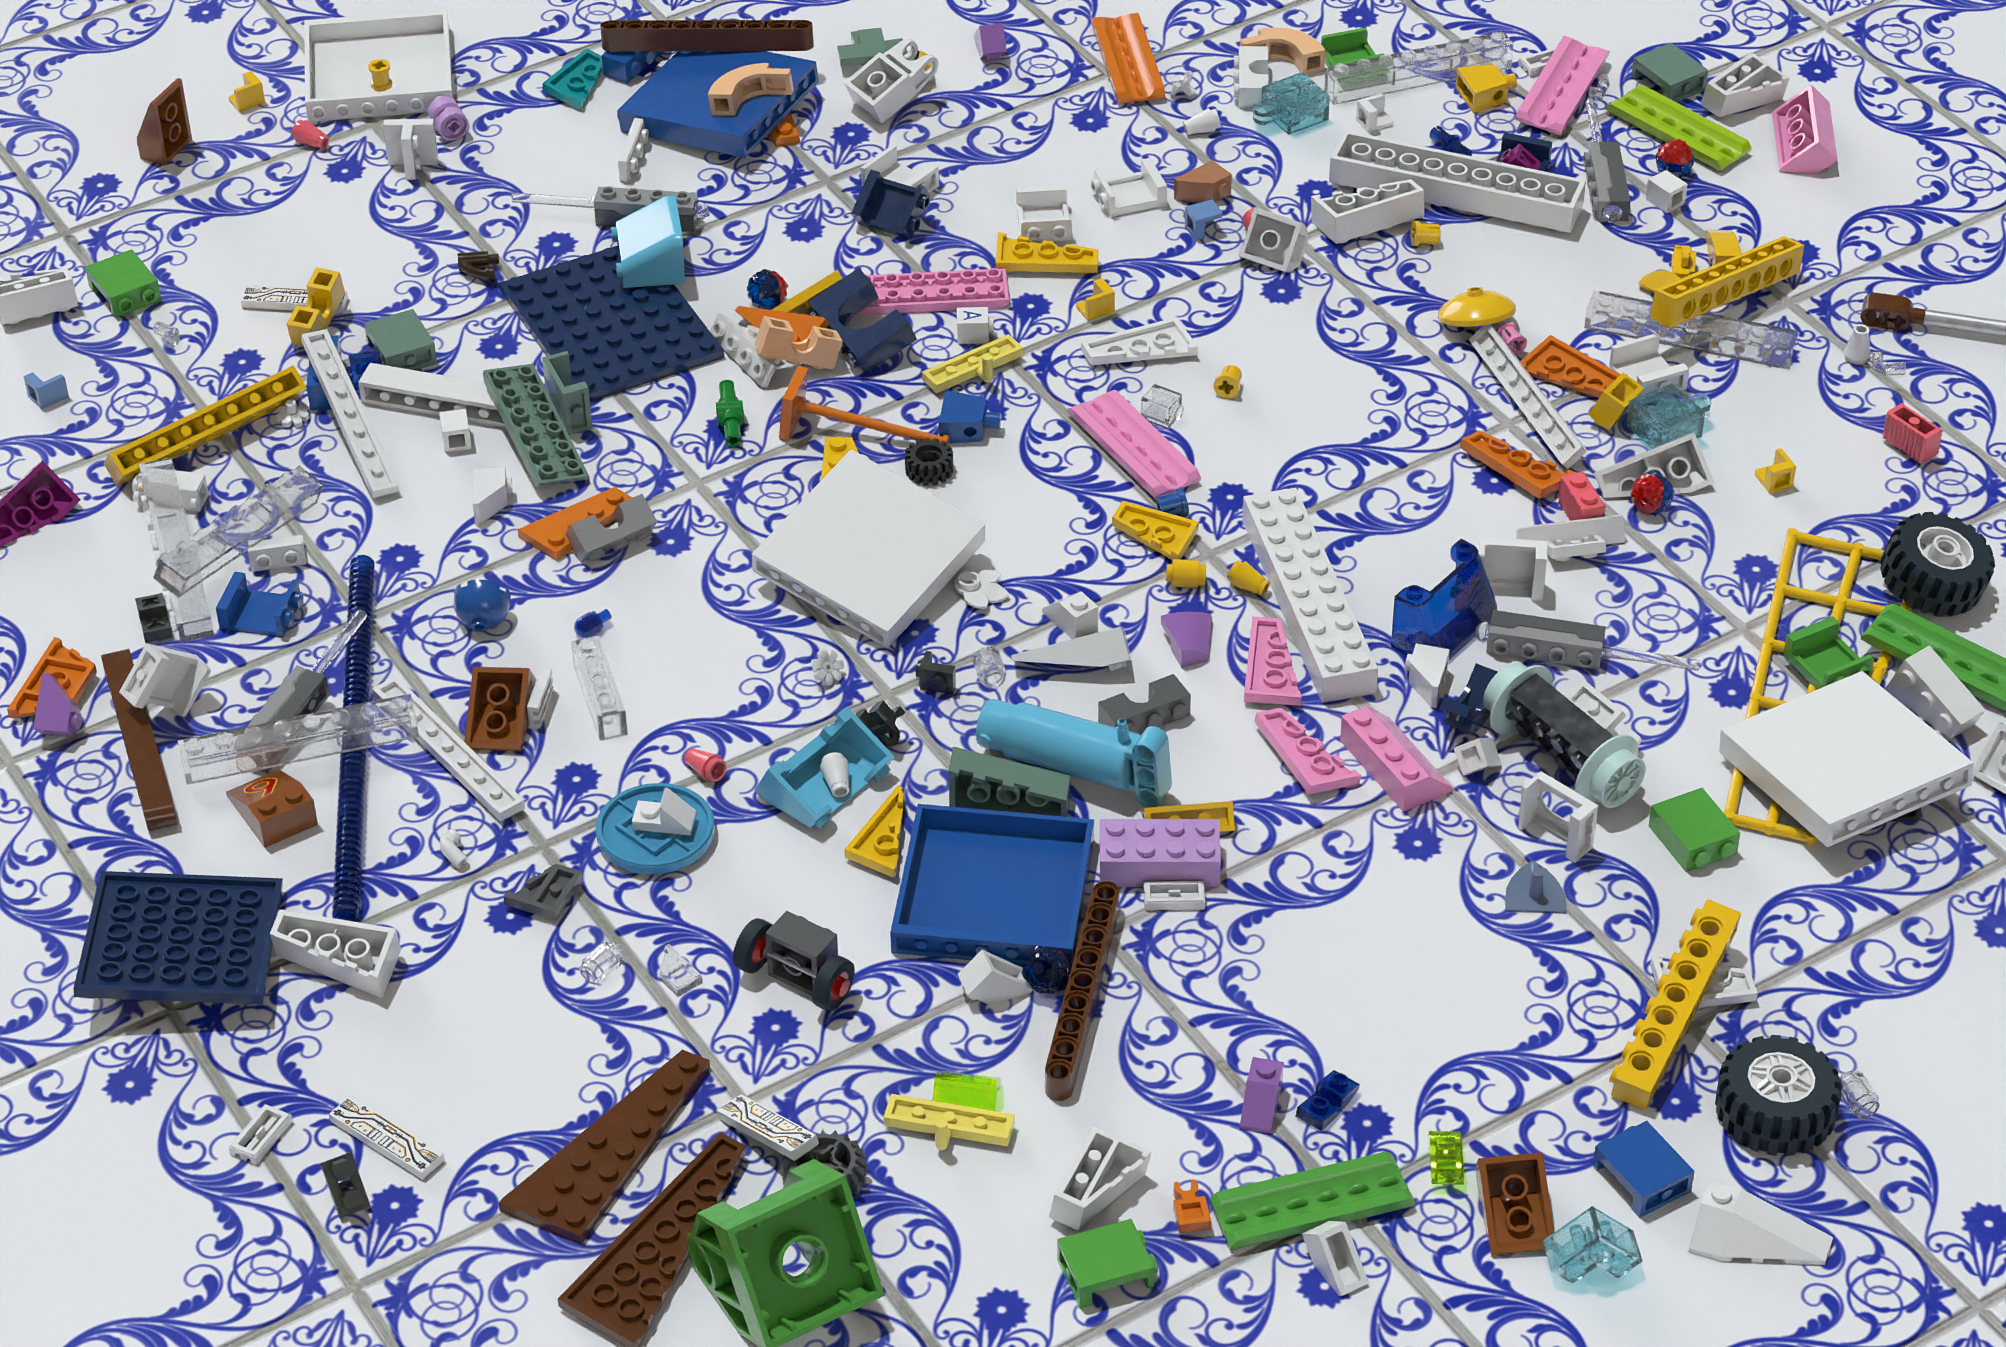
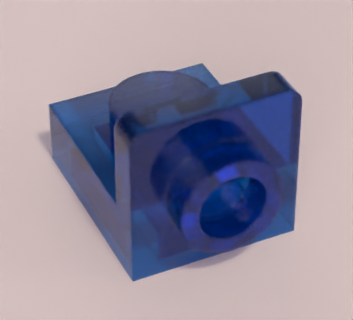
(359, 363)

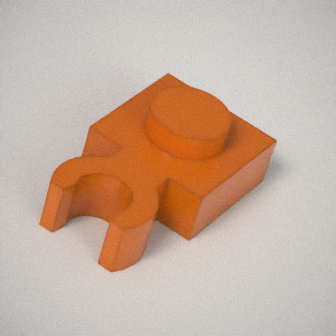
(1190, 1210)

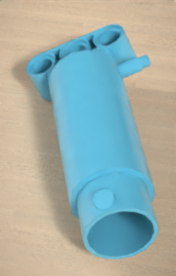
(1080, 747)

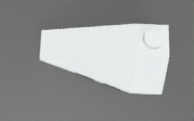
(1096, 650)

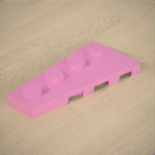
(1270, 665)
(1303, 754)

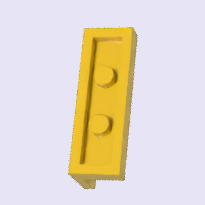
(1214, 810)

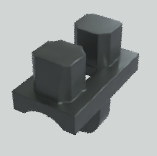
(881, 721)
(345, 1168)

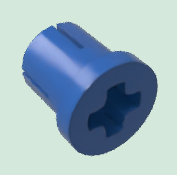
(1173, 502)

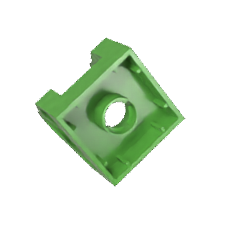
(743, 1252)

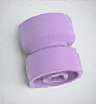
(448, 118)

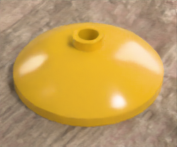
(1476, 308)

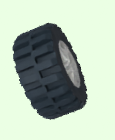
(1937, 564)
(1778, 1095)

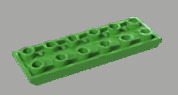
(1906, 633)
(1310, 1199)

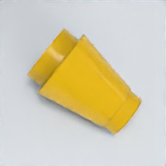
(1247, 578)

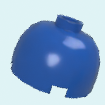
(481, 604)

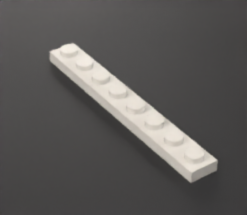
(1528, 395)
(349, 413)
(457, 755)

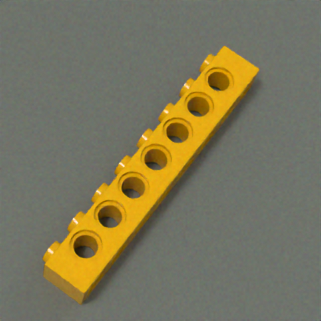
(1726, 281)
(206, 424)
(1675, 1004)

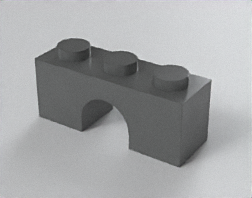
(1166, 703)

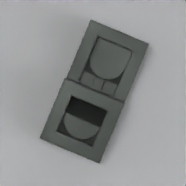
(154, 617)

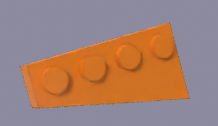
(1568, 367)
(1516, 465)
(550, 532)

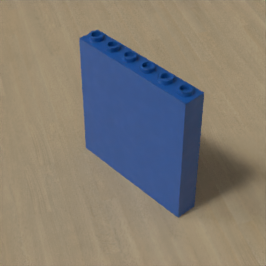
(678, 107)
(992, 884)

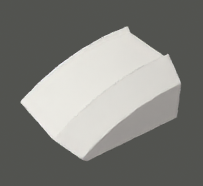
(1274, 241)

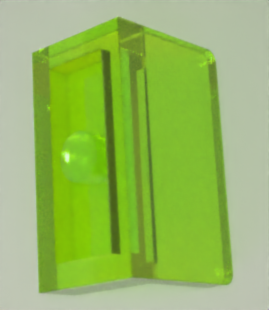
(966, 1089)

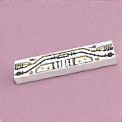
(279, 298)
(768, 1127)
(386, 1137)

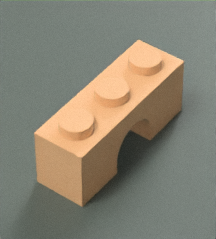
(817, 350)

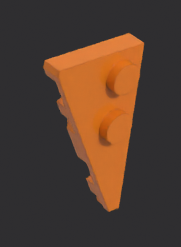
(800, 323)

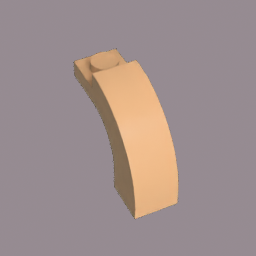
(1291, 46)
(746, 82)

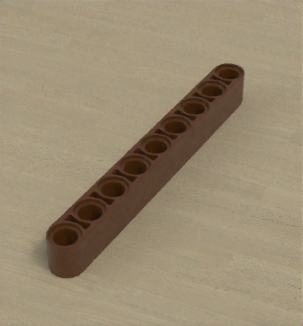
(707, 35)
(139, 745)
(1082, 991)

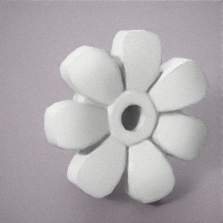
(1183, 85)
(292, 414)
(827, 667)

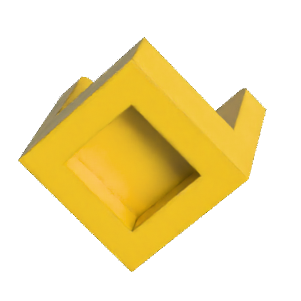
(248, 95)
(1100, 303)
(1779, 475)

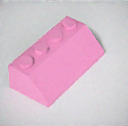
(1804, 133)
(1391, 758)

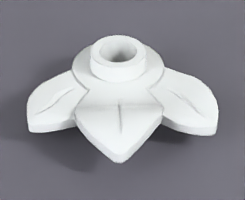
(980, 588)

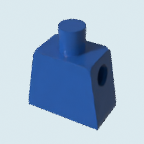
(966, 417)

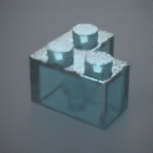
(1590, 1243)

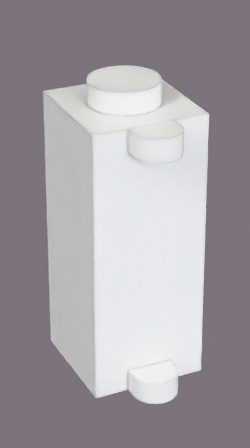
(191, 486)

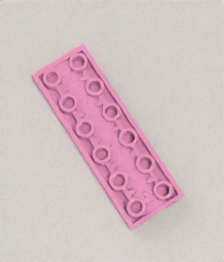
(1561, 85)
(938, 291)
(1135, 444)

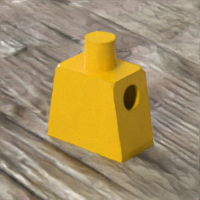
(1483, 86)

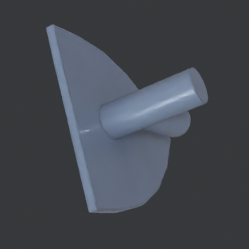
(1534, 891)

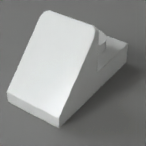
(669, 816)

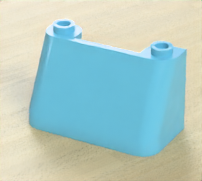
(650, 245)
(799, 785)

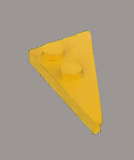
(801, 299)
(879, 839)

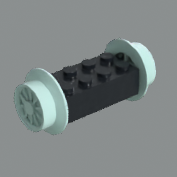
(1527, 702)

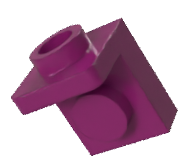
(1520, 157)

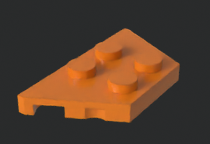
(63, 664)

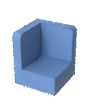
(1199, 215)
(46, 392)

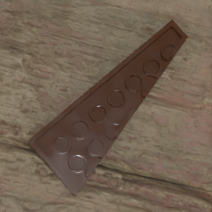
(591, 1170)
(638, 1269)

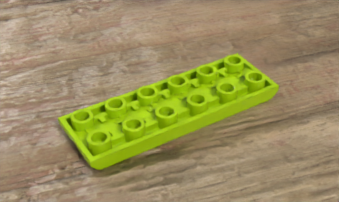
(1672, 121)

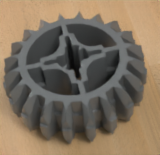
(833, 1152)

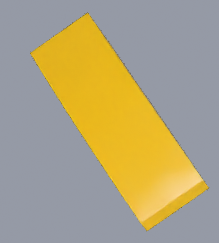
(1721, 245)

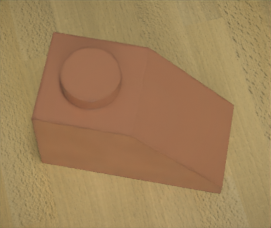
(1203, 184)

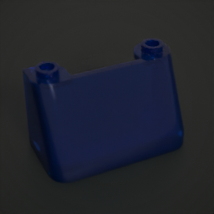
(1449, 611)

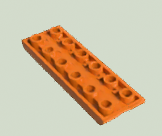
(1128, 58)

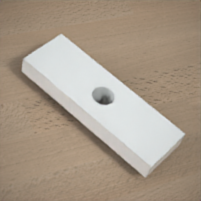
(632, 150)

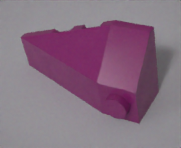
(34, 503)

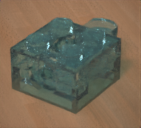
(1292, 104)
(1667, 415)

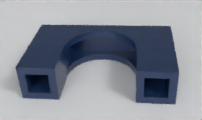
(868, 345)

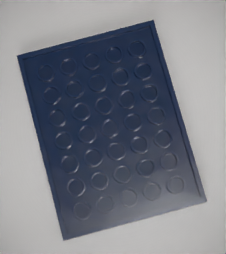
(610, 331)

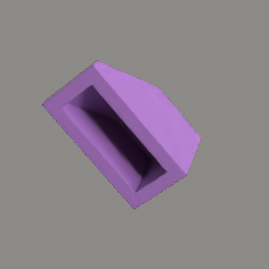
(990, 41)
(56, 710)
(1262, 1095)

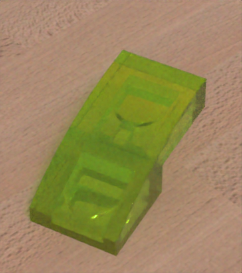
(1446, 1157)

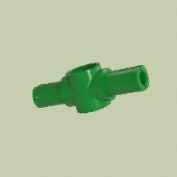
(730, 413)

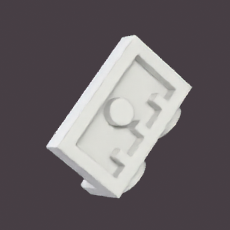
(277, 553)

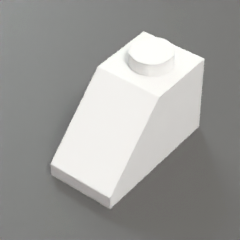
(490, 492)
(1074, 615)
(1428, 671)
(992, 979)
(1336, 1256)

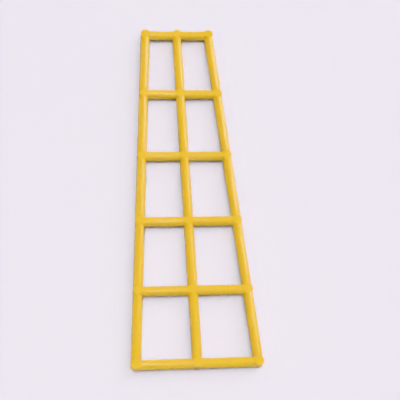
(1769, 644)

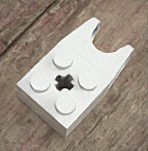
(890, 80)

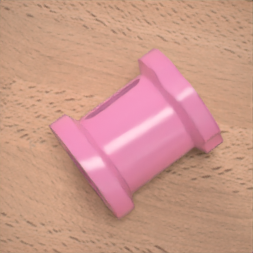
(1513, 336)

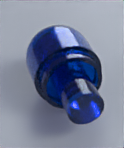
(591, 623)

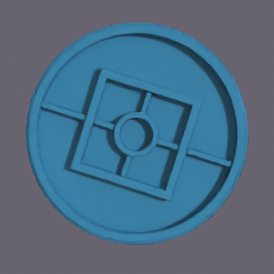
(646, 850)

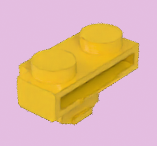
(1683, 261)

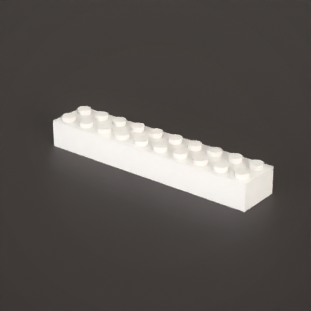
(1460, 181)
(1309, 595)

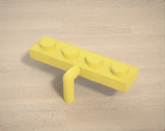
(973, 363)
(949, 1121)

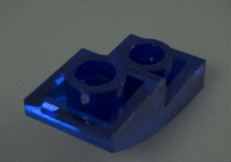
(1328, 1101)

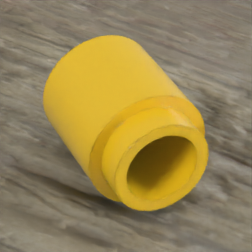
(1186, 573)

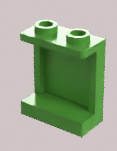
(1347, 47)
(124, 282)
(1823, 655)
(1105, 1259)

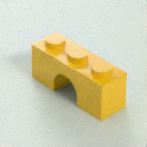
(324, 296)

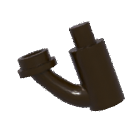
(475, 262)

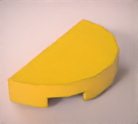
(1657, 279)

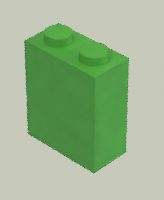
(1694, 829)

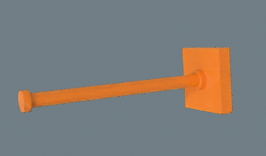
(795, 403)

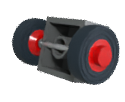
(798, 956)

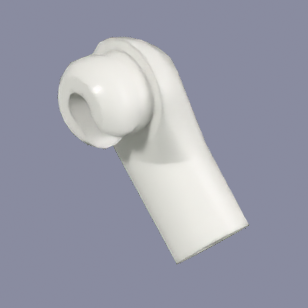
(450, 850)

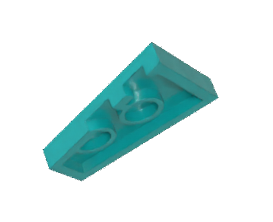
(575, 79)

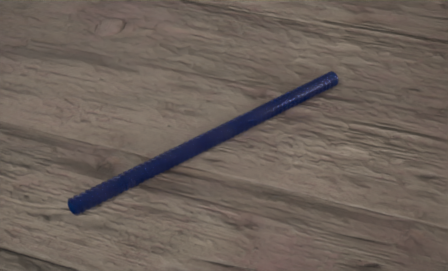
(352, 764)

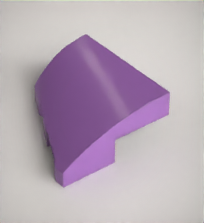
(1188, 636)

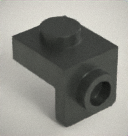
(935, 676)

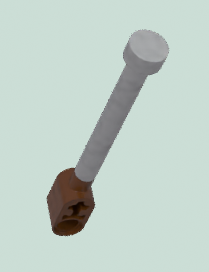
(1898, 312)

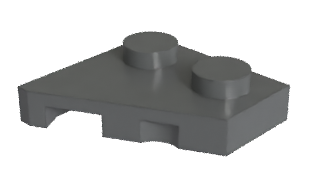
(547, 892)

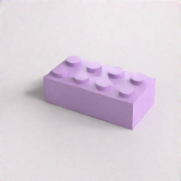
(1160, 851)

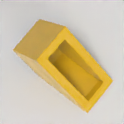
(1615, 401)

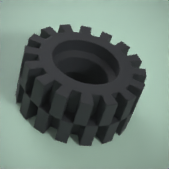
(920, 469)

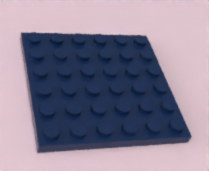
(179, 938)

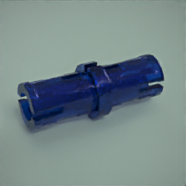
(1448, 142)

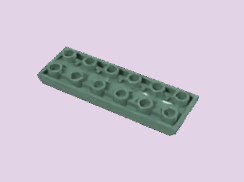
(534, 425)

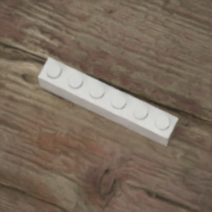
(427, 393)

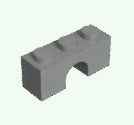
(592, 539)

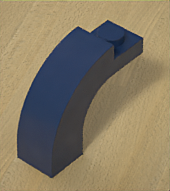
(1468, 710)

